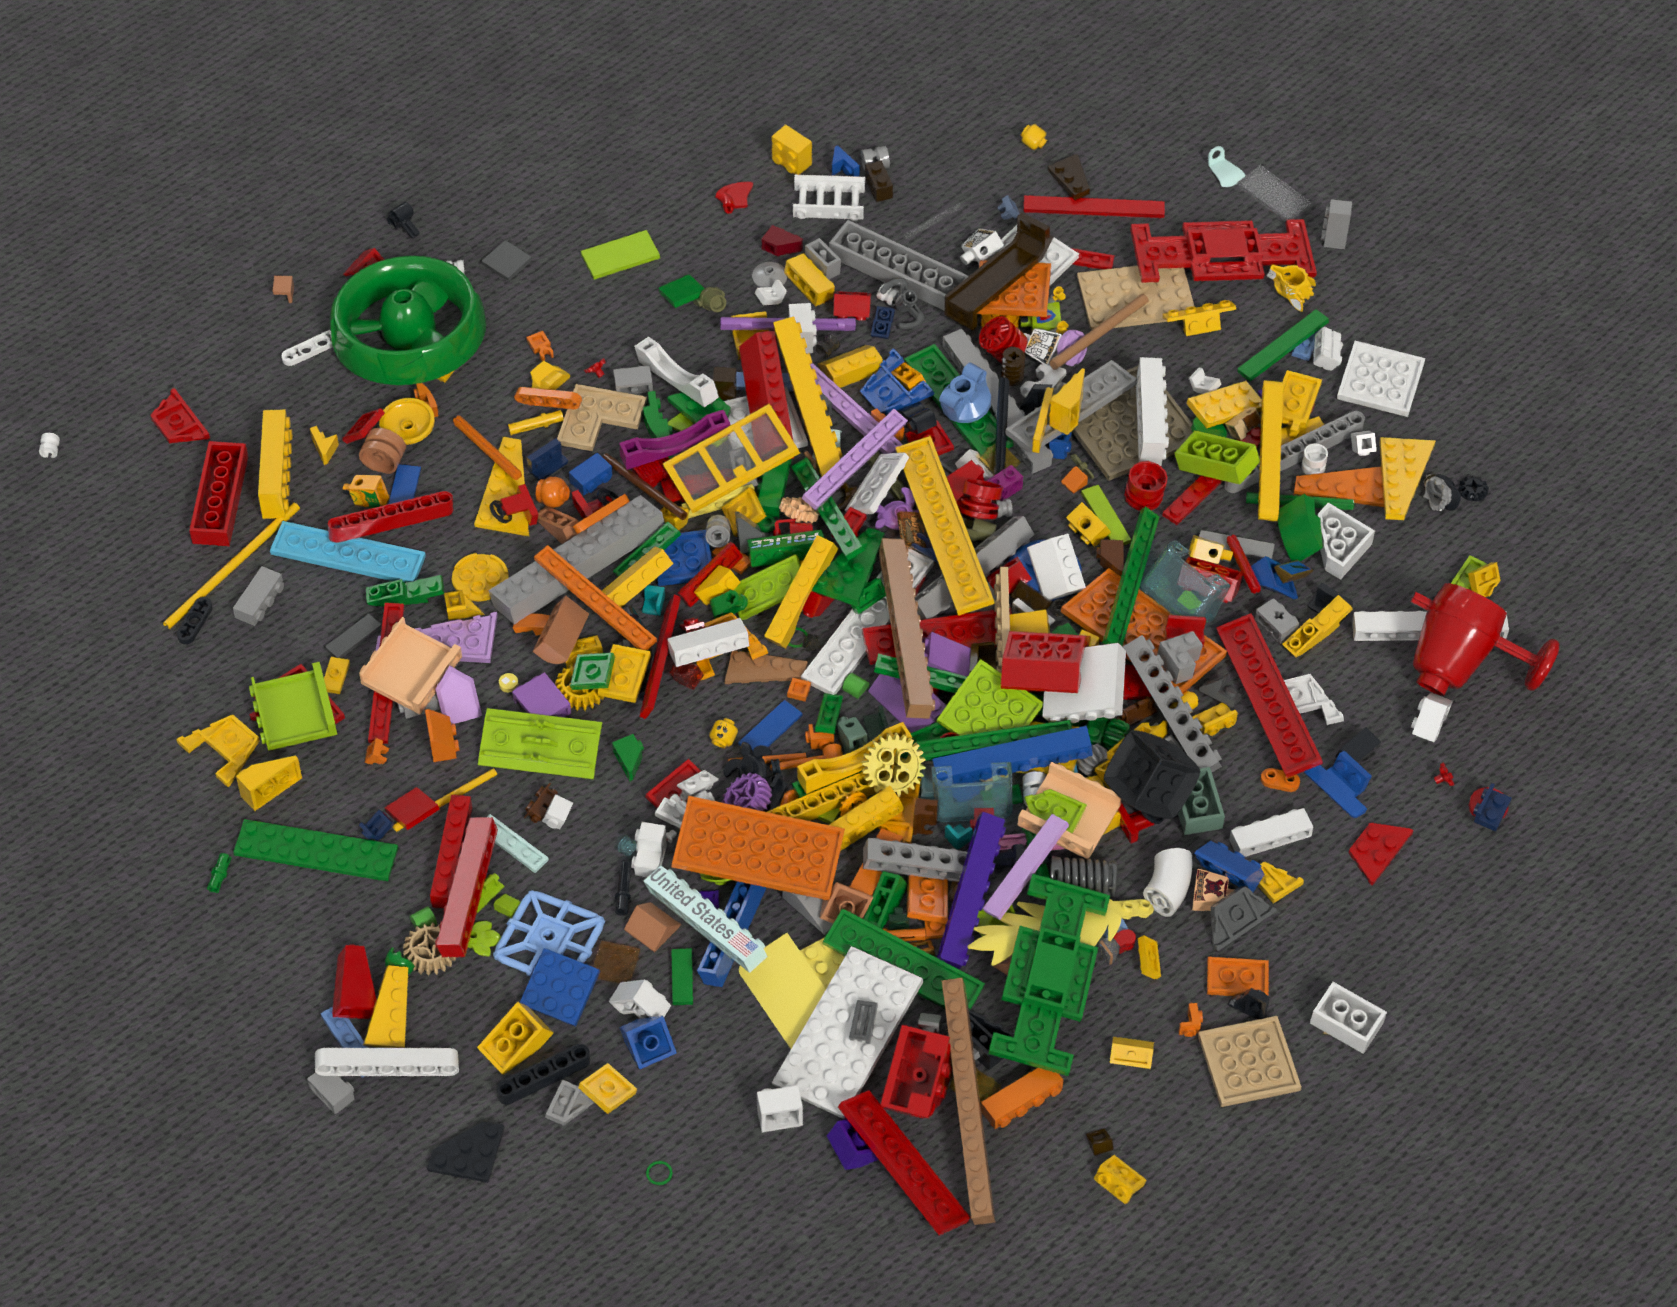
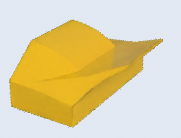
(548, 376)

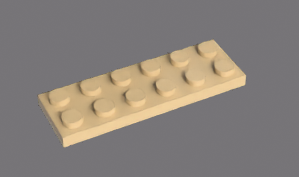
(1002, 619)

